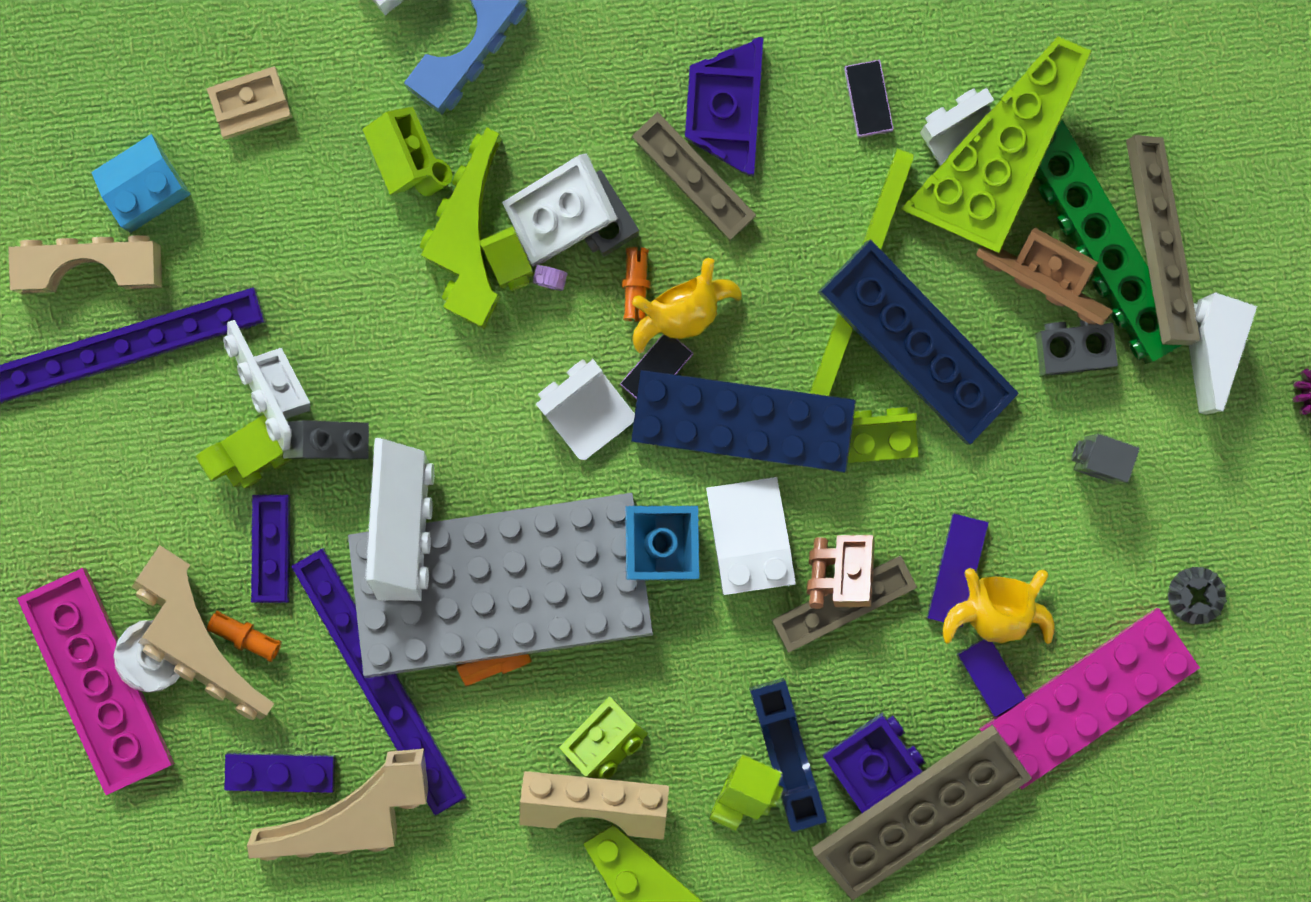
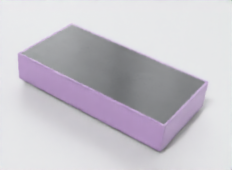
(868, 98)
(665, 356)

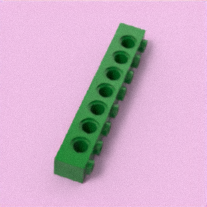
(1113, 239)

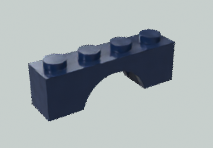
(787, 754)

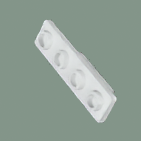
(272, 384)

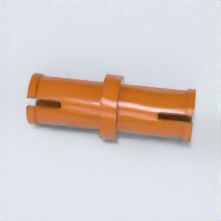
(635, 282)
(244, 636)

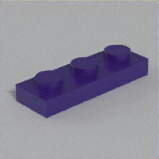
(279, 772)

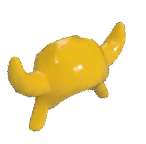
(684, 308)
(1001, 608)

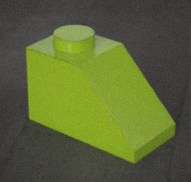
(507, 259)

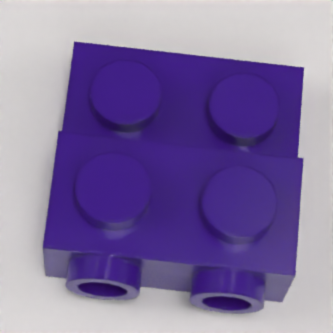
(874, 761)

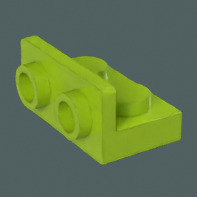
(883, 436)
(604, 741)

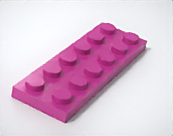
(1095, 694)
(104, 709)

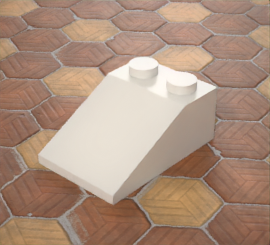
(1215, 358)
(750, 536)

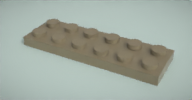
(921, 812)

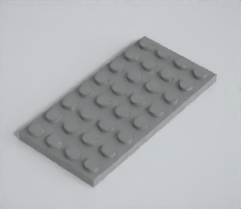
(507, 589)

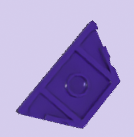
(726, 105)

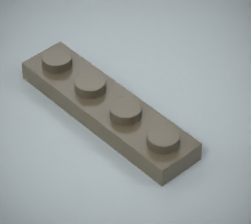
(693, 176)
(807, 624)

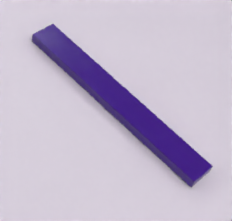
(129, 344)
(383, 692)

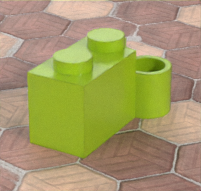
(405, 153)
(243, 455)
(749, 791)

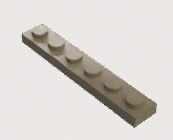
(1162, 240)

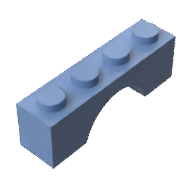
(440, 79)

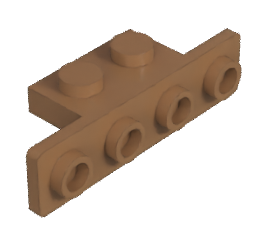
(1053, 270)

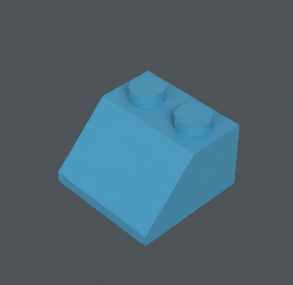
(139, 184)
(662, 542)

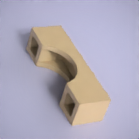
(41, 267)
(631, 805)

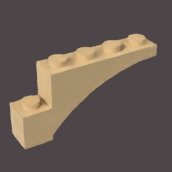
(183, 640)
(356, 822)

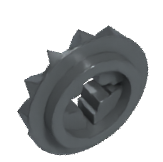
(1180, 596)

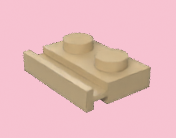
(249, 102)

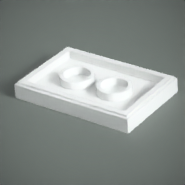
(559, 210)

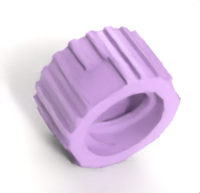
(550, 277)

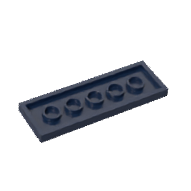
(918, 342)
(743, 420)

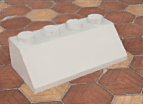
(399, 522)

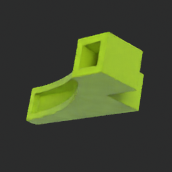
(457, 236)

